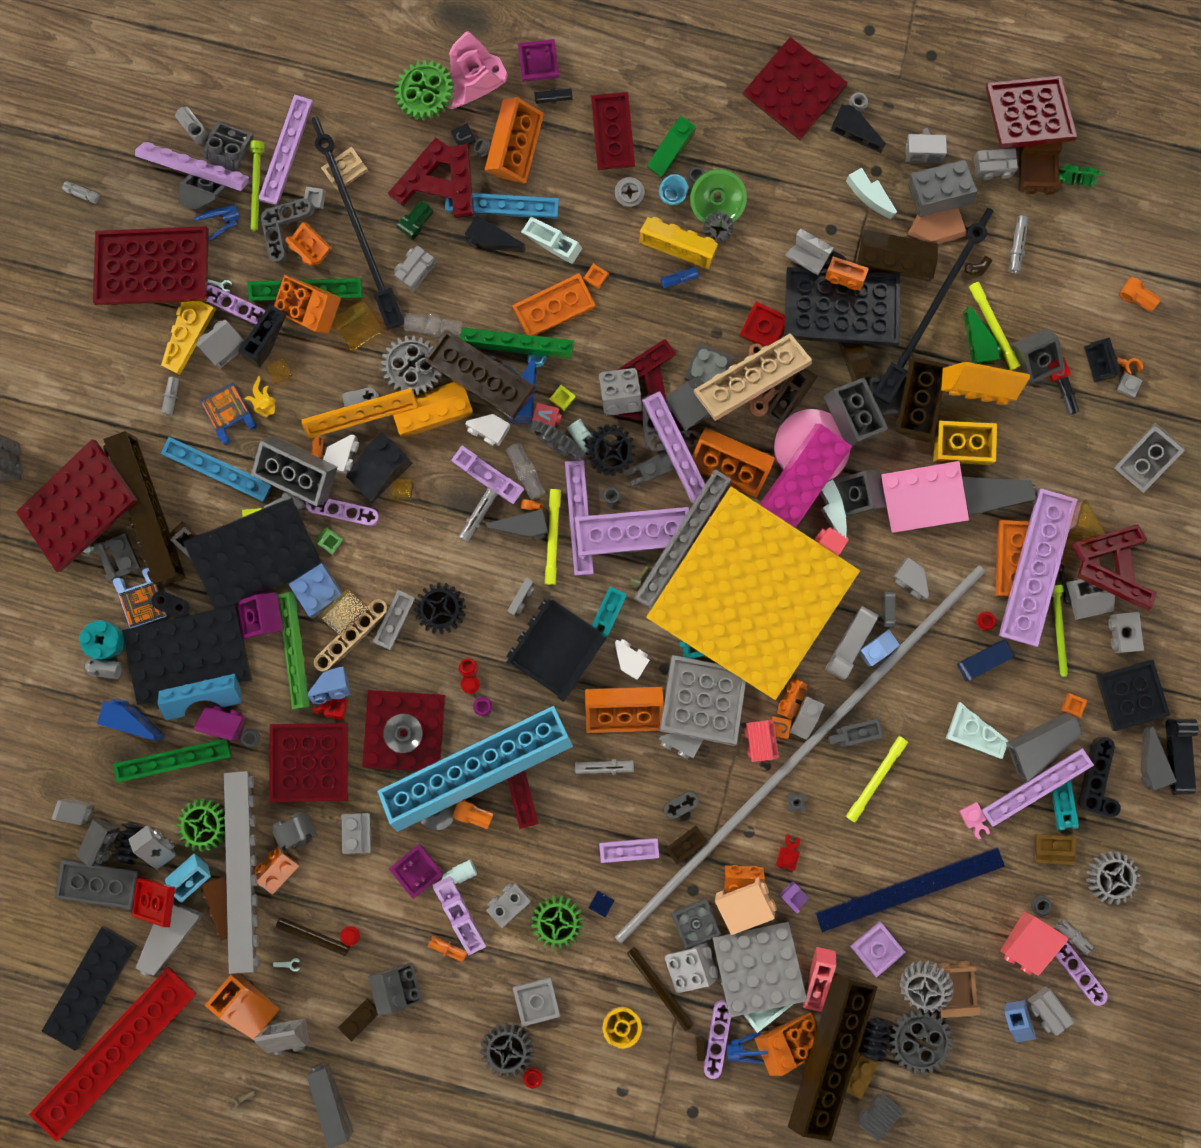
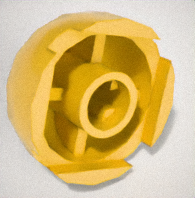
(622, 1027)

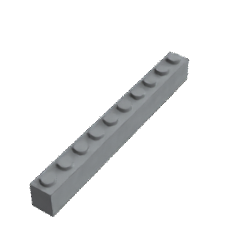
(240, 873)

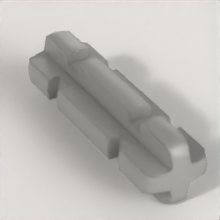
(81, 192)

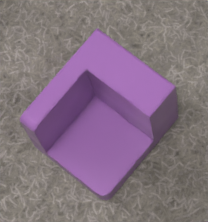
(794, 896)

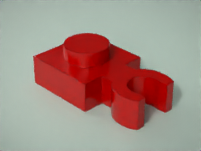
(333, 708)
(787, 856)

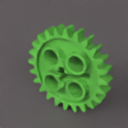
(429, 75)

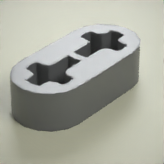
(888, 609)
(683, 809)

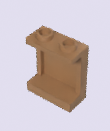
(964, 995)

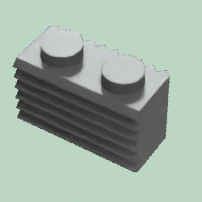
(880, 1116)

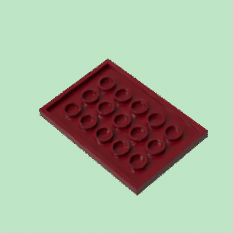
(151, 265)
(76, 505)

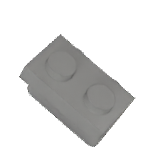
(620, 391)
(692, 968)

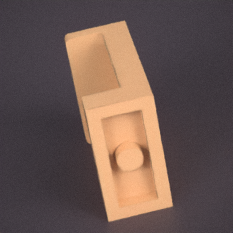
(746, 906)

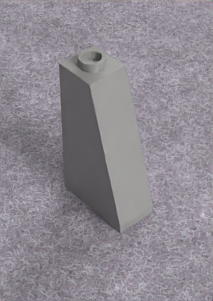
(166, 940)

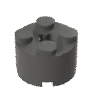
(294, 832)

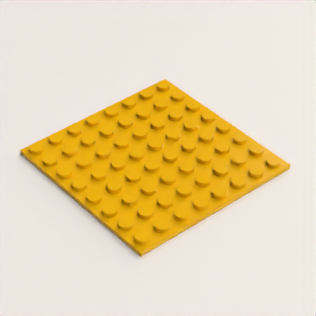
(753, 593)

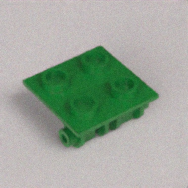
(1086, 176)

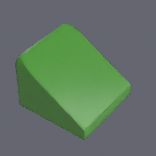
(328, 540)

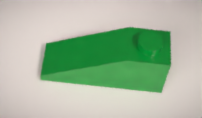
(672, 146)
(981, 342)

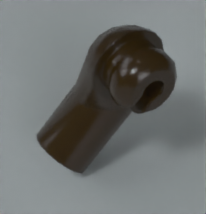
(978, 269)

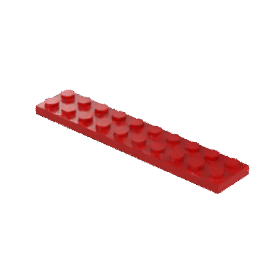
(112, 1054)

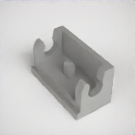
(925, 148)

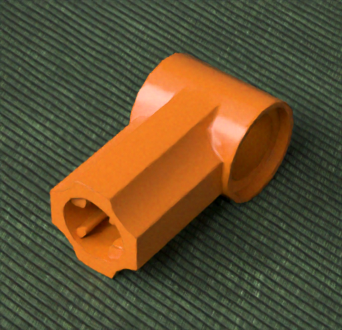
(1136, 292)
(468, 812)

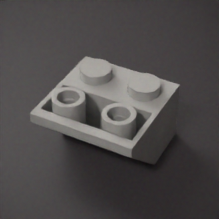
(221, 343)
(1088, 599)

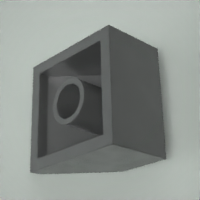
(1036, 354)
(686, 405)
(861, 492)

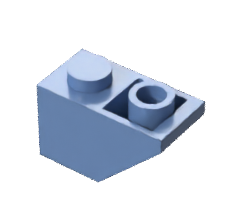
(329, 686)
(1019, 1021)

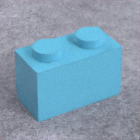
(188, 877)

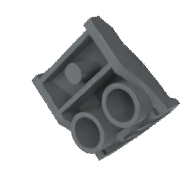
(226, 146)

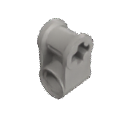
(358, 396)

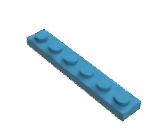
(511, 205)
(216, 469)

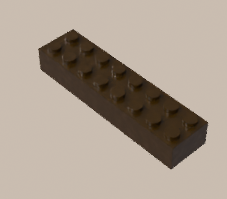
(146, 513)
(832, 1057)

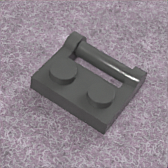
(123, 554)

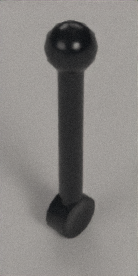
(1066, 596)

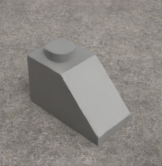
(806, 717)
(73, 811)

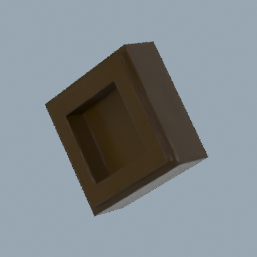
(700, 1048)

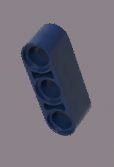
(985, 660)

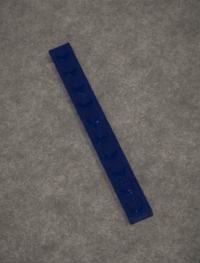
(909, 889)

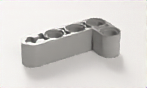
(851, 643)

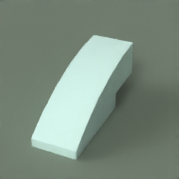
(871, 193)
(552, 240)
(834, 508)

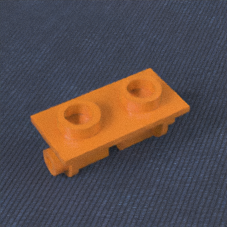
(795, 690)

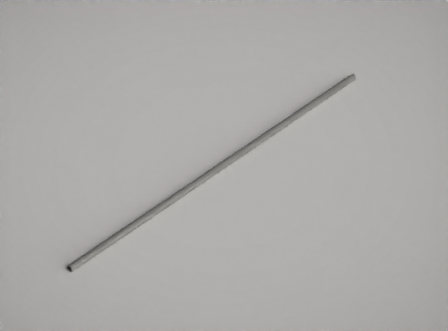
(799, 754)

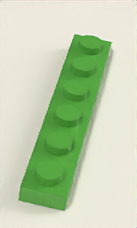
(293, 651)

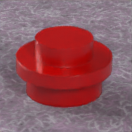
(986, 621)
(468, 668)
(470, 685)
(350, 935)
(532, 1078)

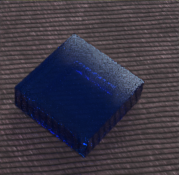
(601, 903)

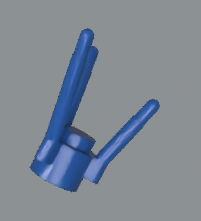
(229, 214)
(736, 1052)

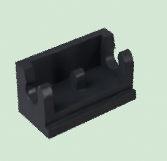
(1102, 360)

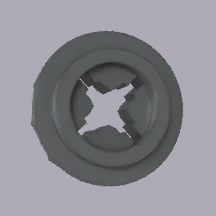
(713, 220)

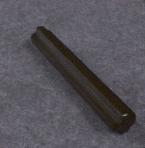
(312, 936)

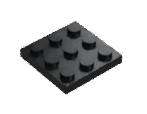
(1133, 695)

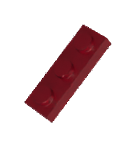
(522, 800)

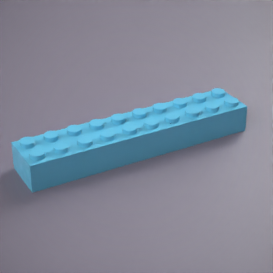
(474, 769)

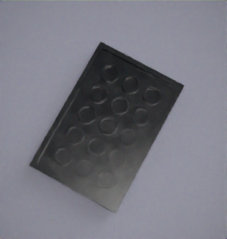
(838, 314)
(253, 554)
(185, 652)

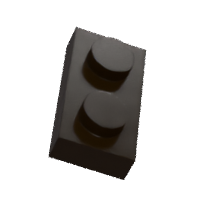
(686, 844)
(358, 1020)

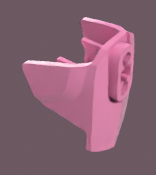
(473, 70)

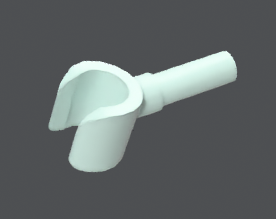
(220, 284)
(287, 964)

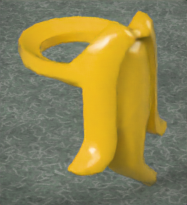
(263, 404)

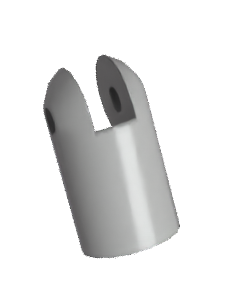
(103, 668)

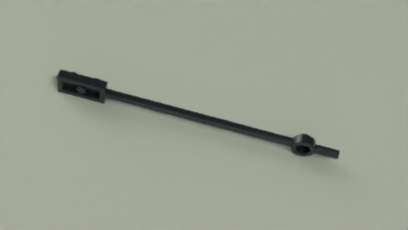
(385, 297)
(896, 373)

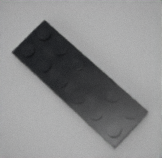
(89, 988)

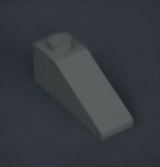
(524, 525)
(1154, 764)

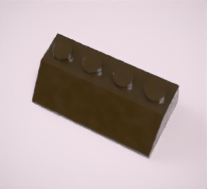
(898, 255)
(921, 400)

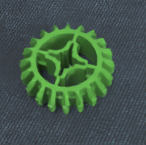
(186, 820)
(548, 921)

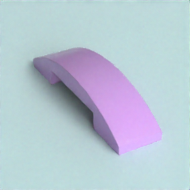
(487, 475)

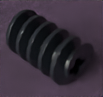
(125, 851)
(877, 1038)

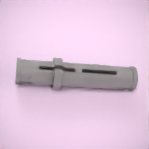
(1017, 252)
(489, 495)
(582, 767)

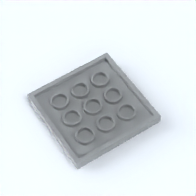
(702, 701)
(759, 969)

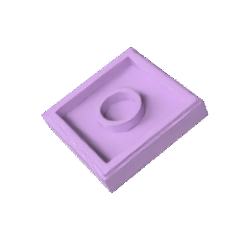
(877, 949)

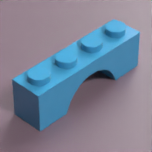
(221, 690)

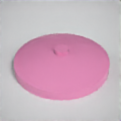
(795, 430)

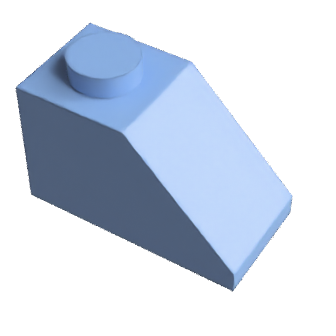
(878, 648)

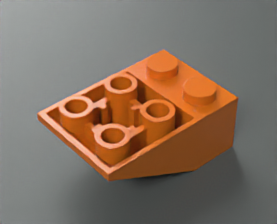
(307, 304)
(242, 1006)
(787, 1044)

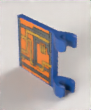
(226, 409)

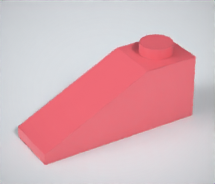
(820, 978)

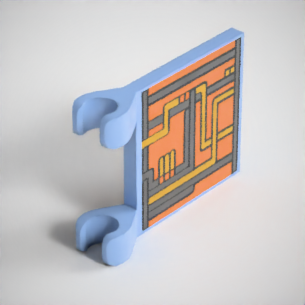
(137, 601)

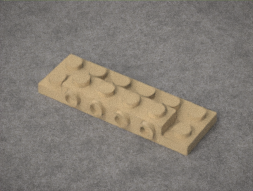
(752, 376)

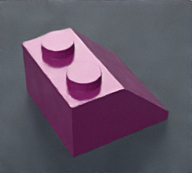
(260, 615)
(221, 723)

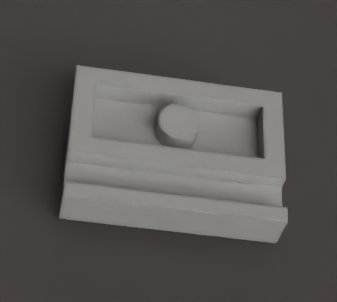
(526, 590)
(356, 833)

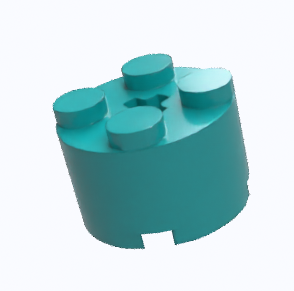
(91, 639)

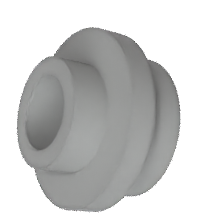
(858, 97)

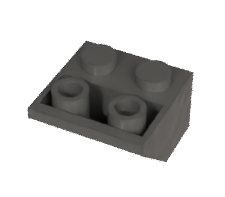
(97, 842)
(395, 989)

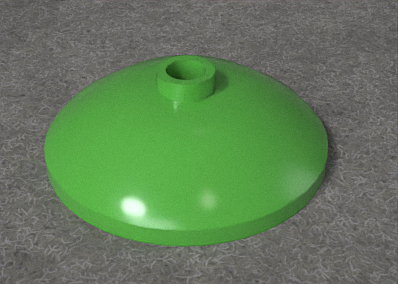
(732, 197)

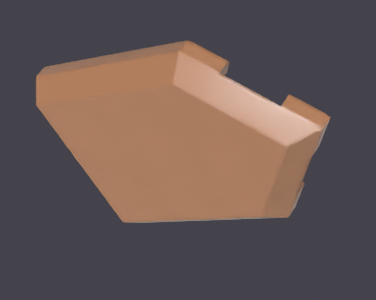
(938, 227)

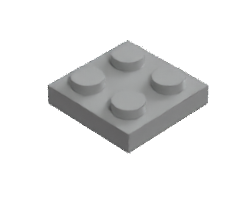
(536, 1001)

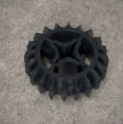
(621, 440)
(435, 616)

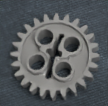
(399, 353)

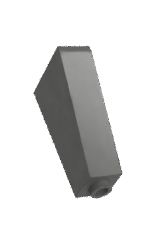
(993, 494)
(1041, 745)
(329, 1106)

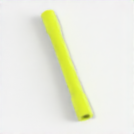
(1008, 353)
(554, 504)
(894, 752)

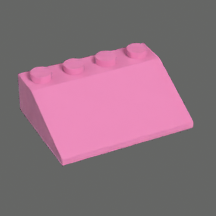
(925, 497)

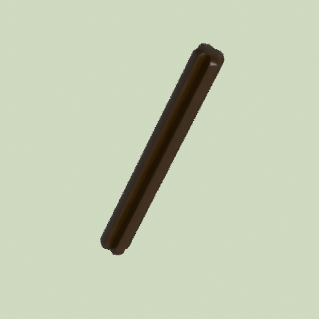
(660, 989)

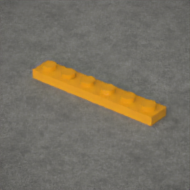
(359, 413)

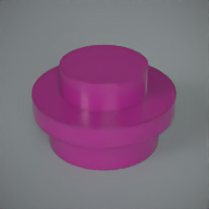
(482, 706)

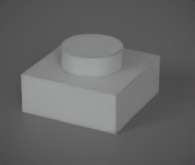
(316, 196)
(1129, 385)

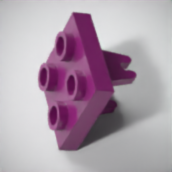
(538, 60)
(416, 871)

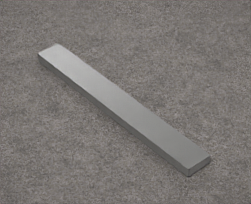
(682, 539)

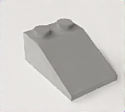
(1149, 457)
(284, 1036)

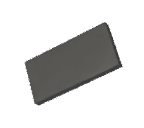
(96, 884)

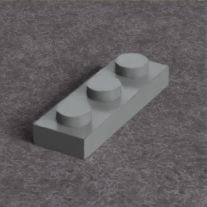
(394, 620)

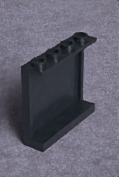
(556, 648)

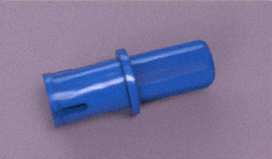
(679, 277)

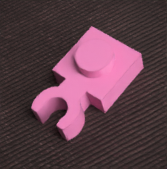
(974, 817)

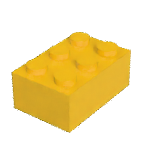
(965, 443)

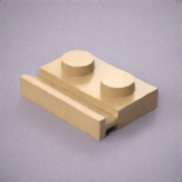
(349, 166)

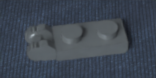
(651, 468)

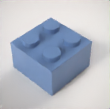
(316, 590)

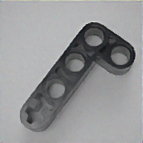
(1180, 754)
(1101, 776)

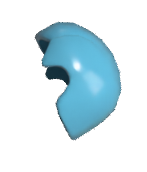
(673, 189)

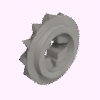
(635, 186)

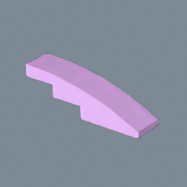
(459, 915)

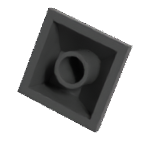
(196, 191)

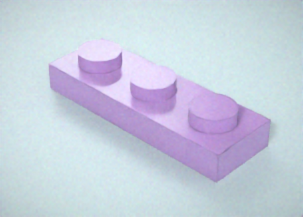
(629, 850)

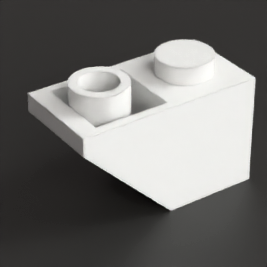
(489, 427)
(341, 453)
(629, 660)

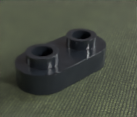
(170, 604)

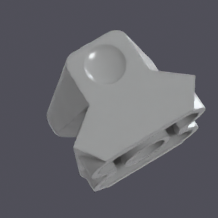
(809, 252)

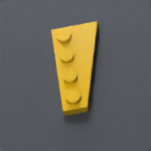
(189, 327)

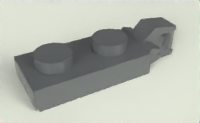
(857, 733)

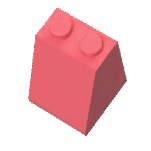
(1032, 944)

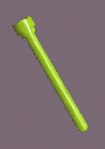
(257, 149)
(1056, 594)

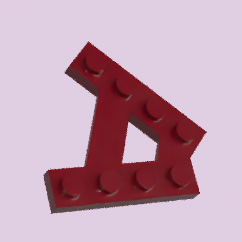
(419, 179)
(648, 365)
(1123, 581)

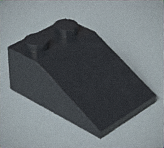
(378, 467)

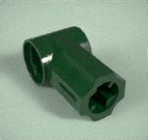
(412, 223)

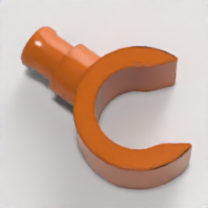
(1125, 364)
(530, 505)

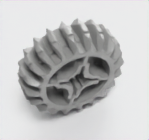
(1117, 870)
(931, 988)

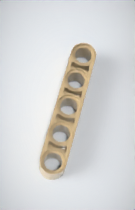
(346, 644)

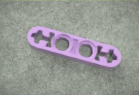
(235, 305)
(342, 512)
(1079, 971)
(716, 1039)

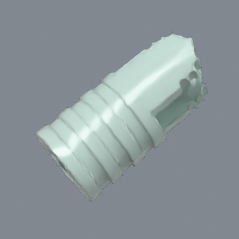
(579, 433)
(461, 872)

